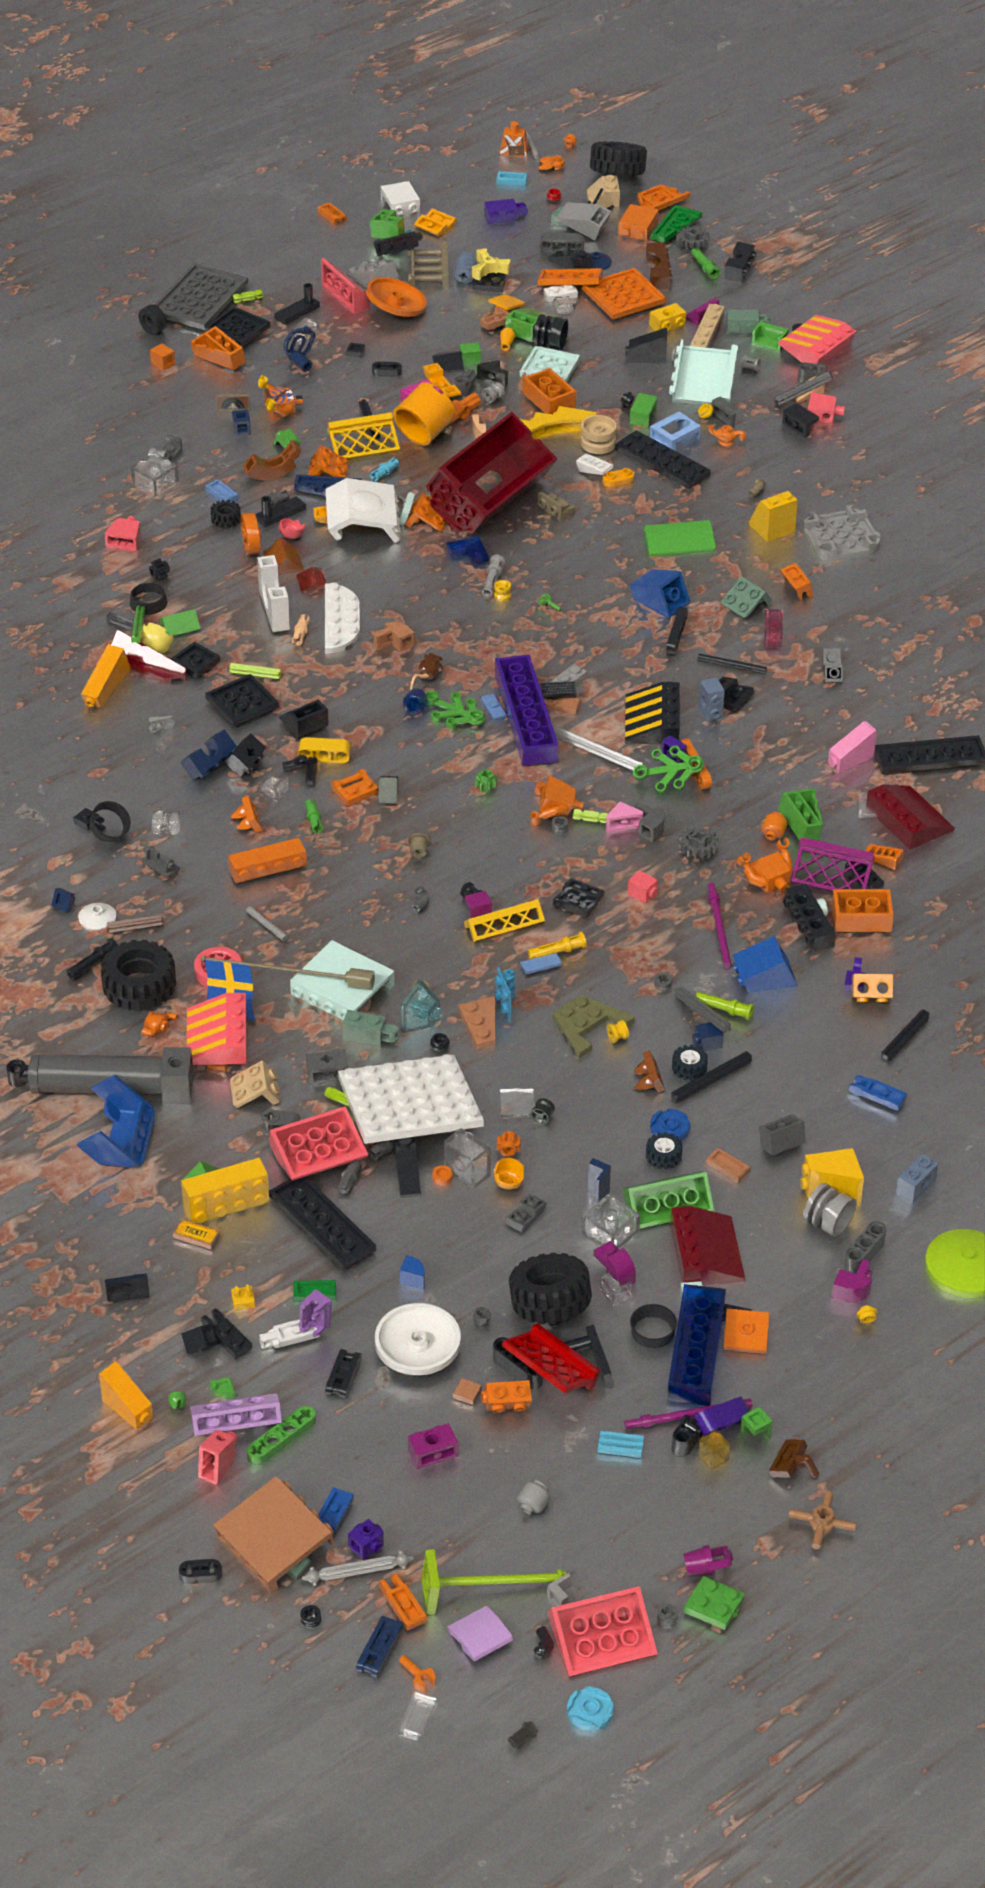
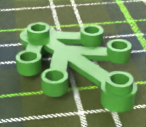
(474, 717)
(670, 768)

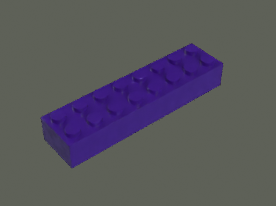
(526, 710)

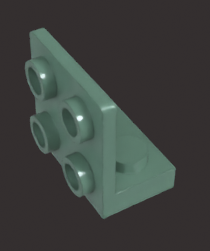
(745, 597)

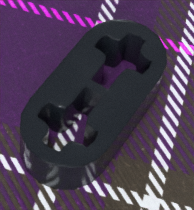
(387, 369)
(200, 1571)

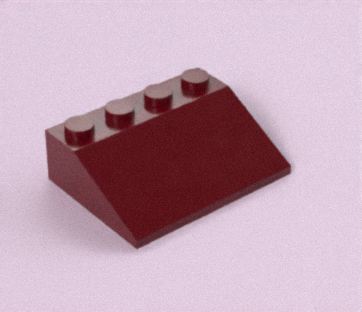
(907, 814)
(705, 1246)

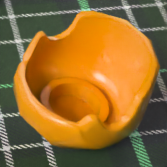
(509, 1173)

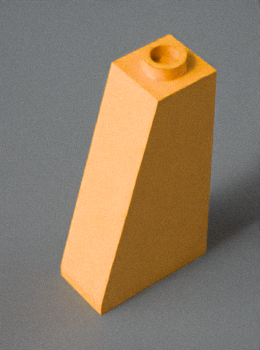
(106, 676)

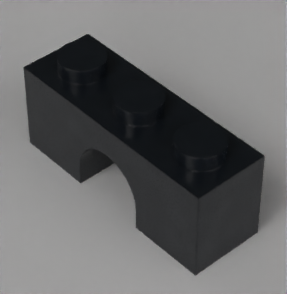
(737, 267)

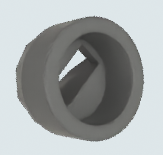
(484, 1317)

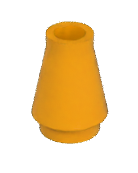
(507, 336)

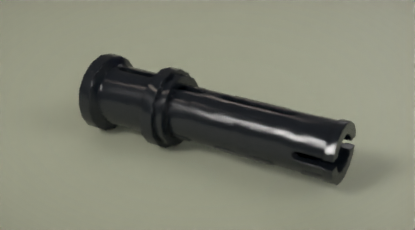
(91, 960)

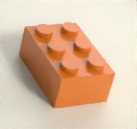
(549, 391)
(862, 910)

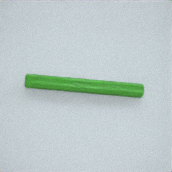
(138, 623)

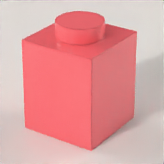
(642, 886)

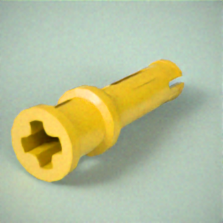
(565, 944)

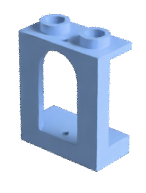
(688, 427)

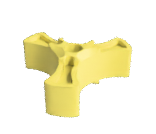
(489, 265)

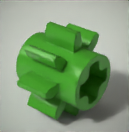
(485, 780)

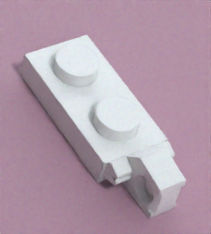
(285, 1335)

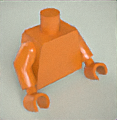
(556, 800)
(770, 871)

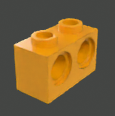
(871, 982)

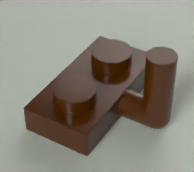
(788, 1458)

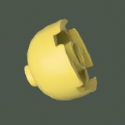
(156, 638)

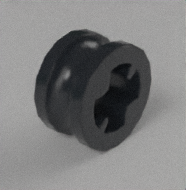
(313, 1621)

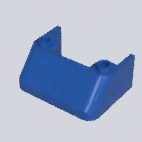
(130, 1130)

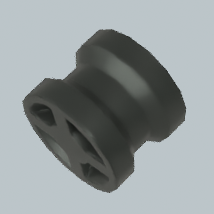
(542, 1110)

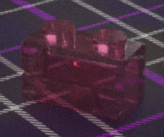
(773, 628)

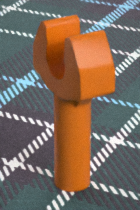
(418, 1673)

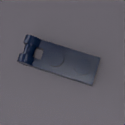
(379, 1646)

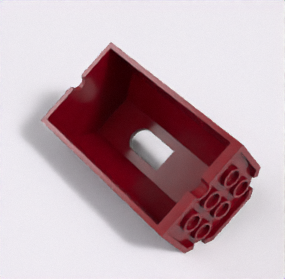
(502, 449)

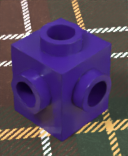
(366, 1539)

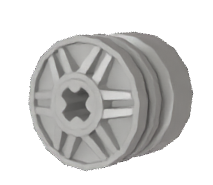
(829, 1210)

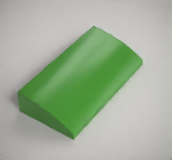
(679, 538)

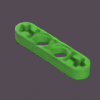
(279, 1433)

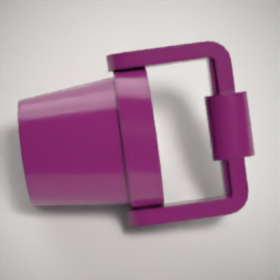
(701, 1562)

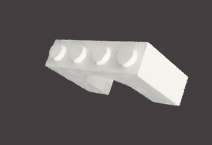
(273, 597)

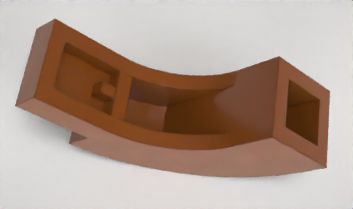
(275, 467)

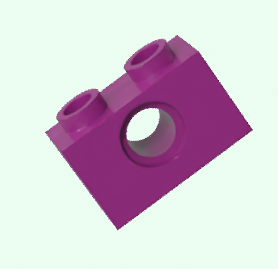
(433, 1445)

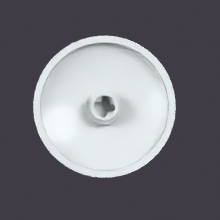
(417, 1339)

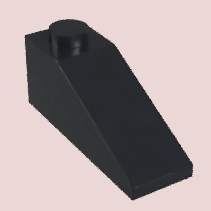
(572, 259)
(407, 1167)

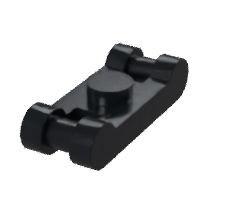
(343, 1373)

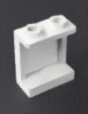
(401, 198)

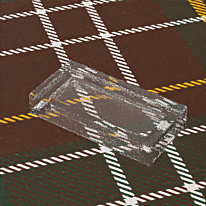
(417, 1716)

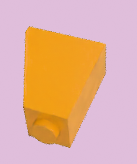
(124, 1396)

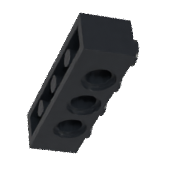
(809, 917)

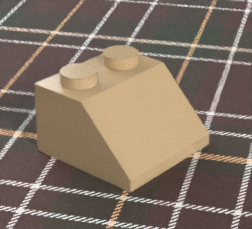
(610, 193)

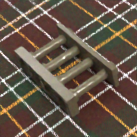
(442, 269)

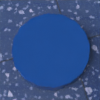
(670, 1121)

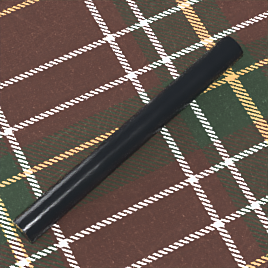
(732, 663)

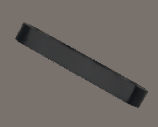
(677, 630)

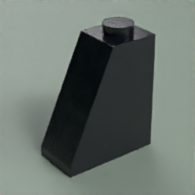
(648, 348)

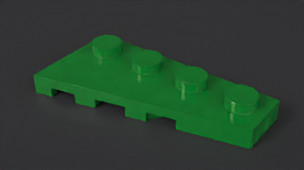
(674, 221)

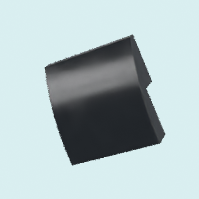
(734, 694)
(578, 897)

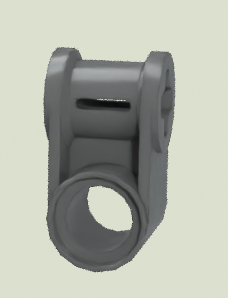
(810, 370)
(279, 1119)

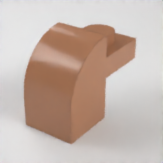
(394, 634)

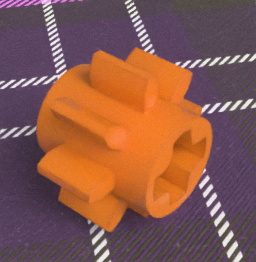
(508, 1143)

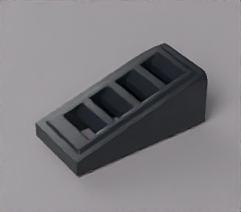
(878, 882)

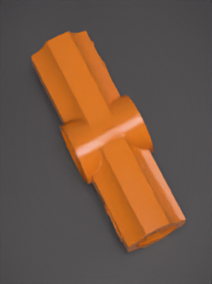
(463, 407)

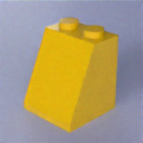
(775, 516)
(835, 1168)

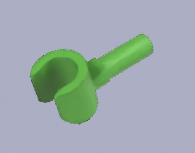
(545, 599)

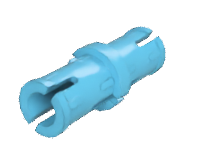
(384, 469)

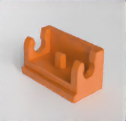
(798, 580)

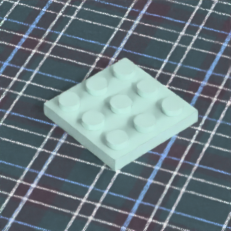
(543, 358)

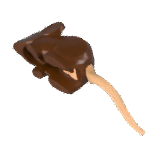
(430, 668)

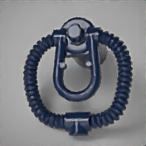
(297, 356)

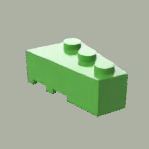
(802, 813)

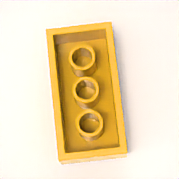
(225, 1191)

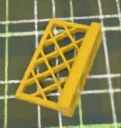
(363, 424)

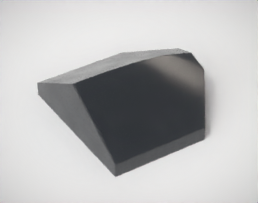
(449, 361)

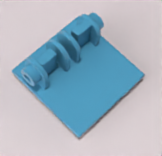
(505, 990)

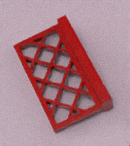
(553, 1350)

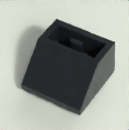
(306, 718)

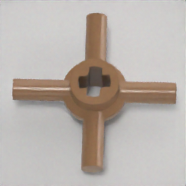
(822, 1520)

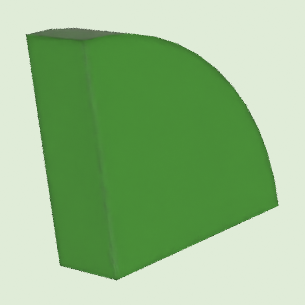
(222, 1388)

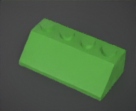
(656, 1198)

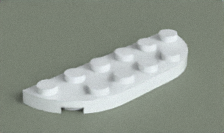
(341, 618)

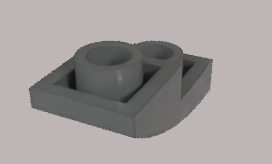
(526, 1213)

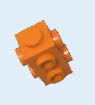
(506, 1396)

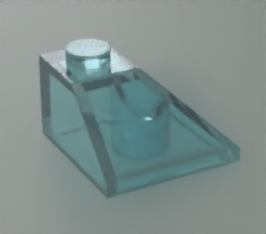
(419, 1008)

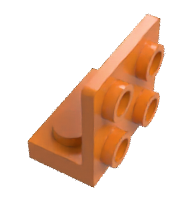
(329, 462)
(422, 510)

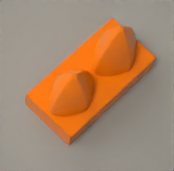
(249, 813)

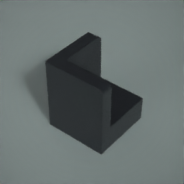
(200, 1338)

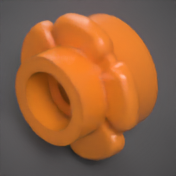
(570, 140)

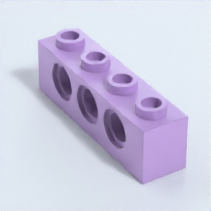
(235, 1414)

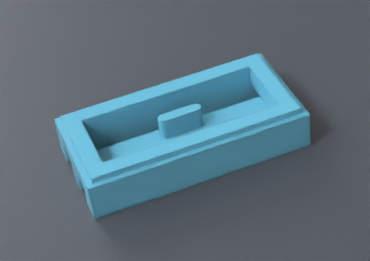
(511, 178)
(621, 1441)

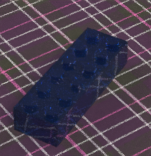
(696, 1345)

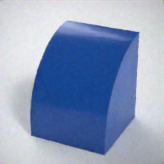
(412, 1273)

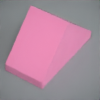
(623, 818)

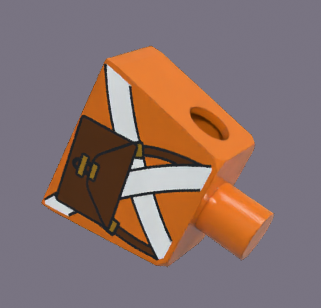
(514, 141)

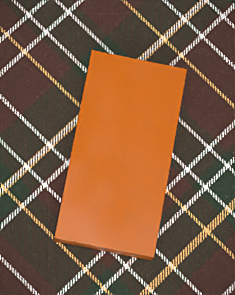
(570, 276)

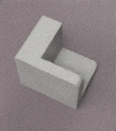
(561, 1591)

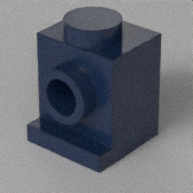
(241, 422)

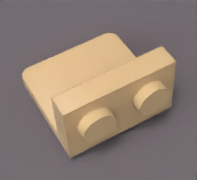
(254, 1082)

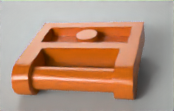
(357, 791)

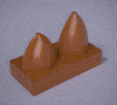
(653, 1077)

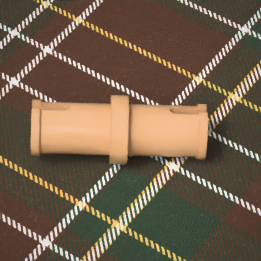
(300, 629)

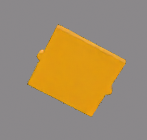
(506, 302)

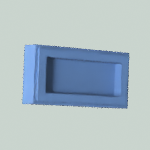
(221, 491)

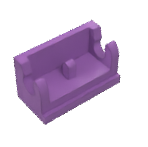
(315, 1312)

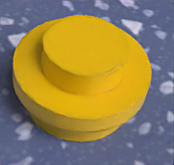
(705, 410)
(867, 1314)

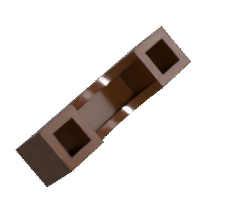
(658, 256)

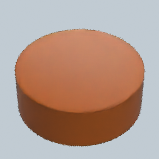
(442, 1175)

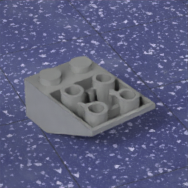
(584, 218)
(371, 270)

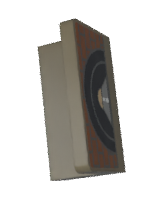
(232, 402)

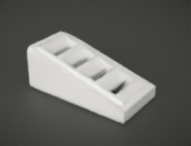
(593, 465)

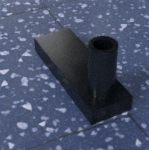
(397, 243)
(298, 308)
(271, 515)
(592, 1341)

